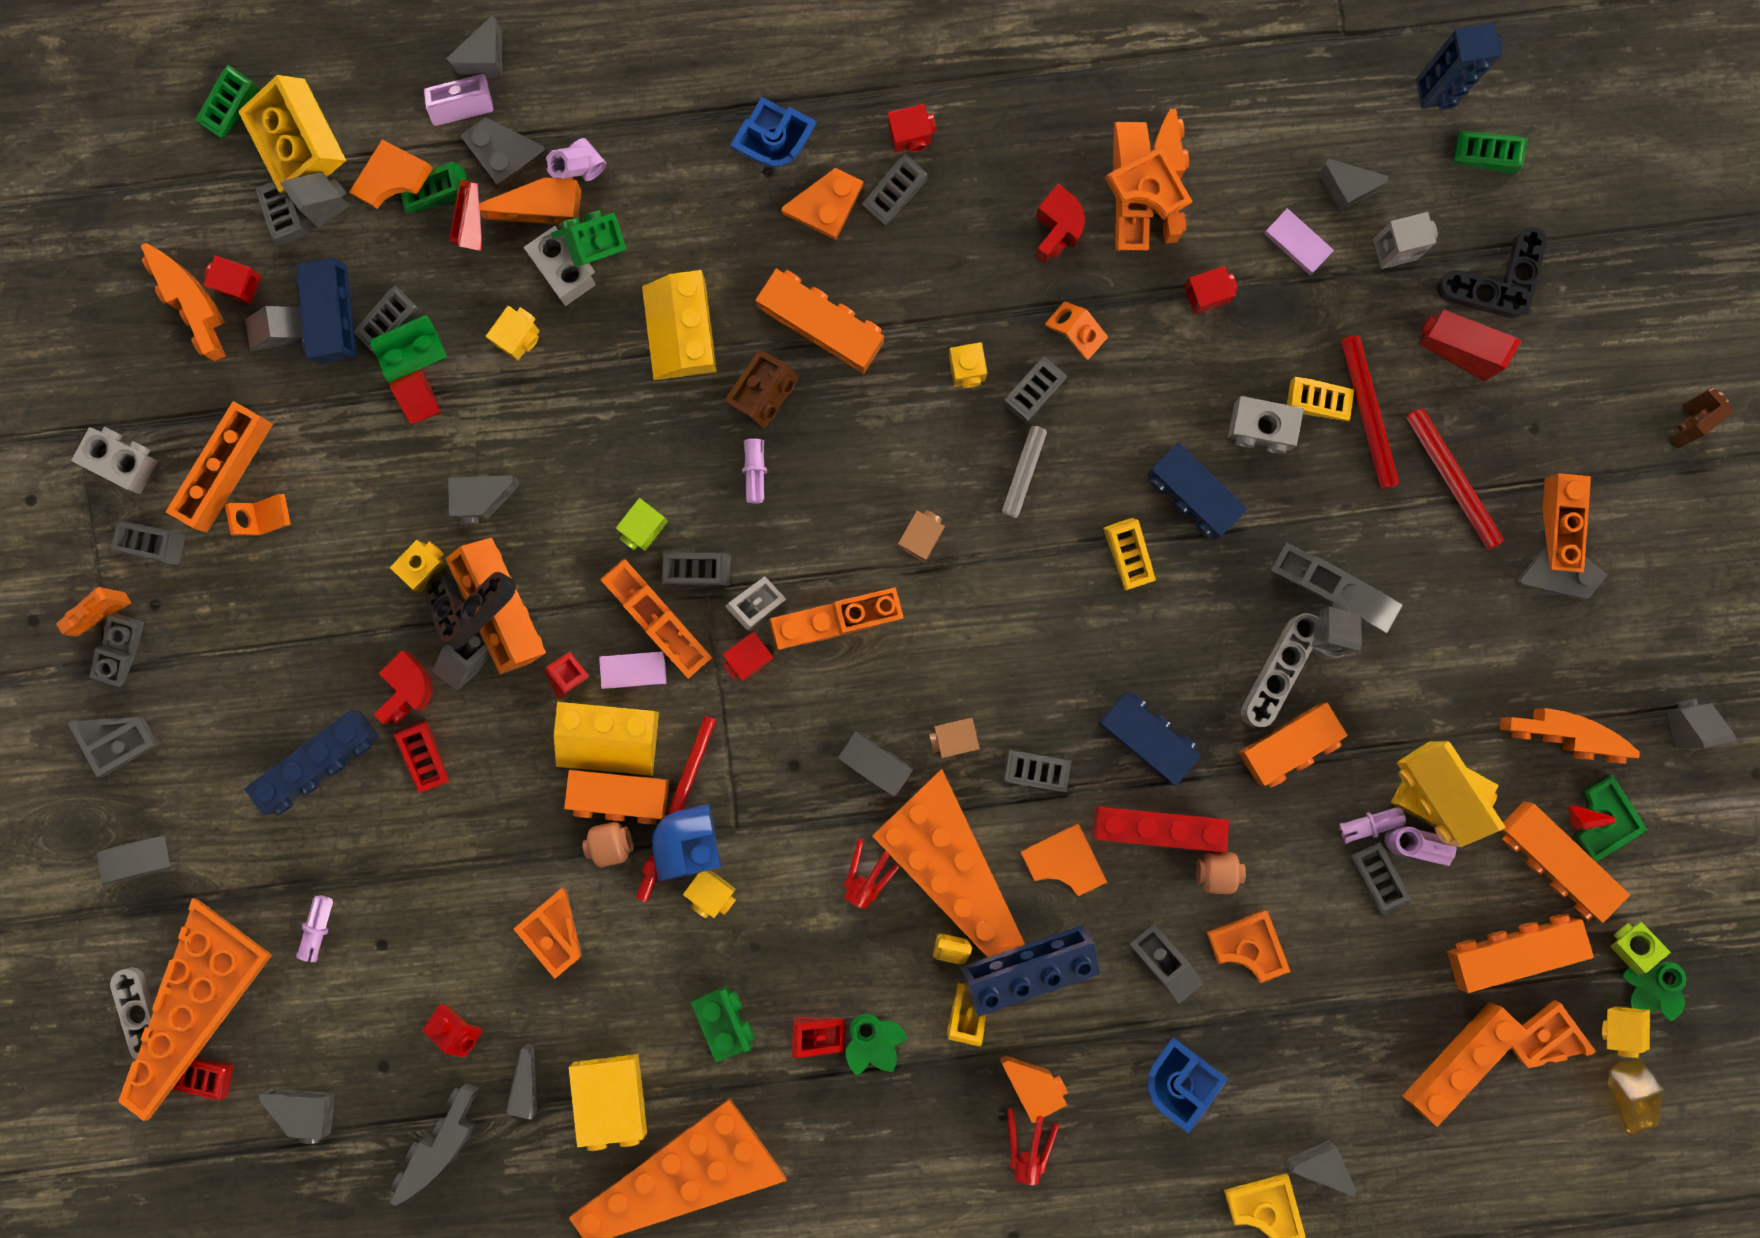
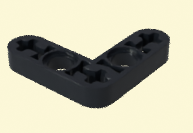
(1509, 287)
(443, 594)

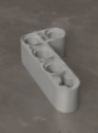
(1284, 673)

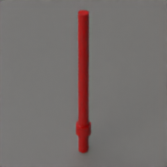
(679, 799)

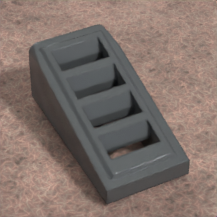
(920, 178)
(287, 234)
(378, 312)
(1017, 407)
(167, 547)
(723, 569)
(1011, 764)
(1391, 873)
(523, 1092)

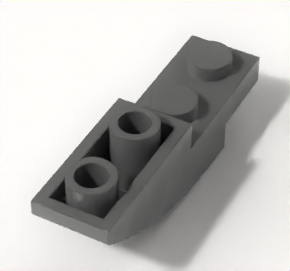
(1336, 586)
(433, 1155)

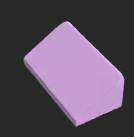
(458, 100)

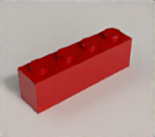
(1160, 829)

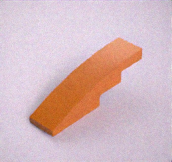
(656, 618)

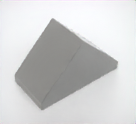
(756, 604)

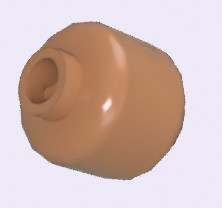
(608, 844)
(1220, 872)

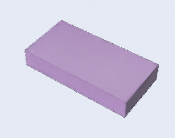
(1298, 241)
(633, 670)

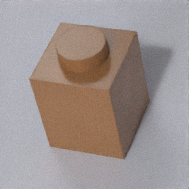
(921, 535)
(954, 738)

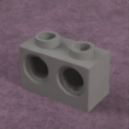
(558, 267)
(114, 462)

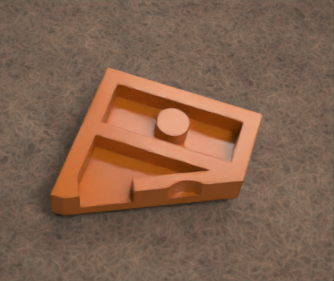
(825, 203)
(92, 611)

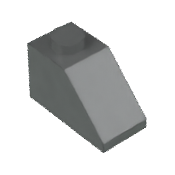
(317, 197)
(478, 496)
(1338, 630)
(461, 664)
(1698, 725)
(1166, 963)
(300, 1113)

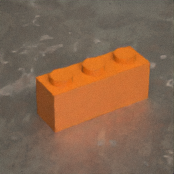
(1293, 745)
(616, 796)

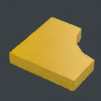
(1267, 1206)

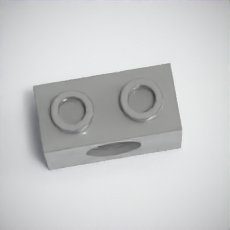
(1405, 240)
(1284, 421)

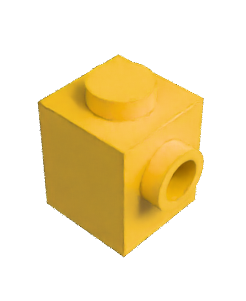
(514, 332)
(968, 365)
(419, 564)
(710, 894)
(1627, 1031)

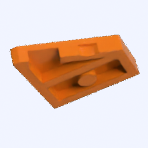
(552, 934)
(1550, 1037)

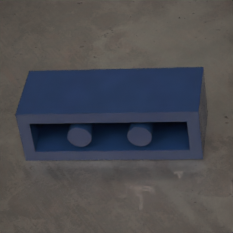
(325, 311)
(1196, 492)
(1150, 738)

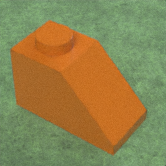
(1035, 1087)

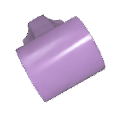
(576, 160)
(1421, 845)

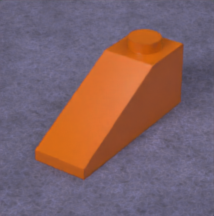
(537, 202)

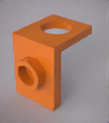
(1079, 329)
(262, 516)

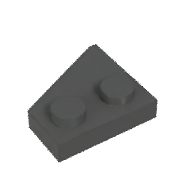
(501, 150)
(1568, 583)
(112, 741)

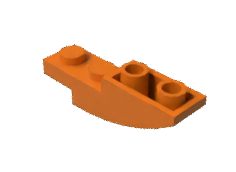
(1170, 140)
(1132, 219)
(188, 296)
(836, 619)
(1574, 732)

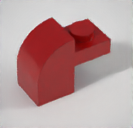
(1066, 220)
(412, 685)

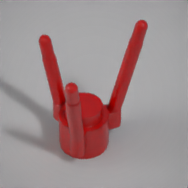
(863, 889)
(1029, 1164)

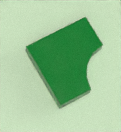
(1609, 799)

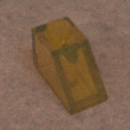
(1635, 1096)

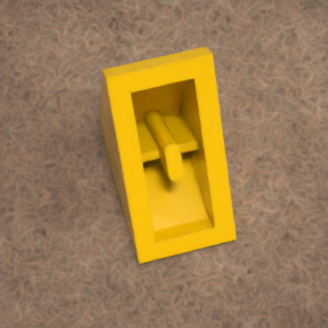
(963, 1023)

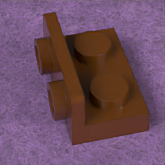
(762, 388)
(1705, 413)

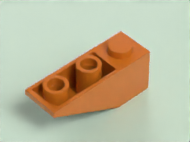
(1566, 520)

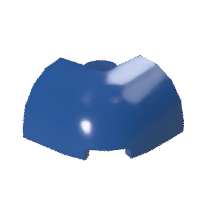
(773, 134)
(685, 843)
(1183, 1085)

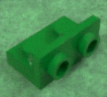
(593, 238)
(408, 348)
(722, 1023)

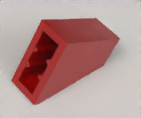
(1468, 344)

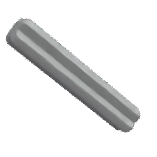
(1024, 471)

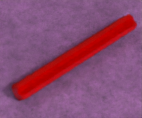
(1370, 412)
(1455, 478)

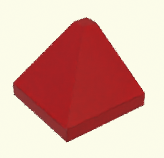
(565, 675)
(1587, 819)

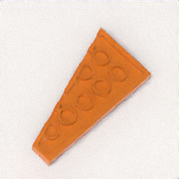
(943, 857)
(196, 995)
(695, 1170)

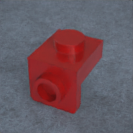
(451, 1032)

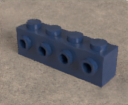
(1458, 66)
(311, 763)
(1030, 970)

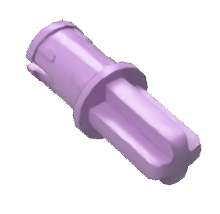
(754, 470)
(1372, 824)
(314, 928)

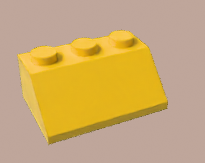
(290, 131)
(679, 326)
(605, 738)
(1449, 794)

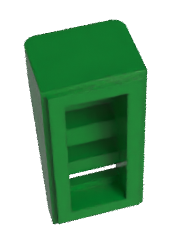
(217, 95)
(1500, 164)
(450, 177)

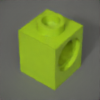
(641, 525)
(1654, 949)

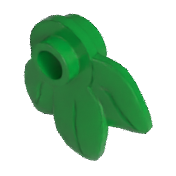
(1654, 994)
(876, 1047)

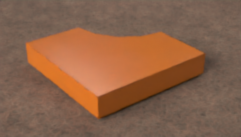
(389, 173)
(1150, 182)
(1065, 858)
(1250, 943)

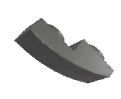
(118, 649)
(875, 763)
(133, 859)

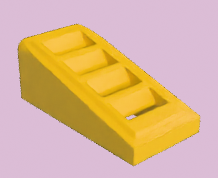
(1299, 384)
(1137, 538)
(951, 949)

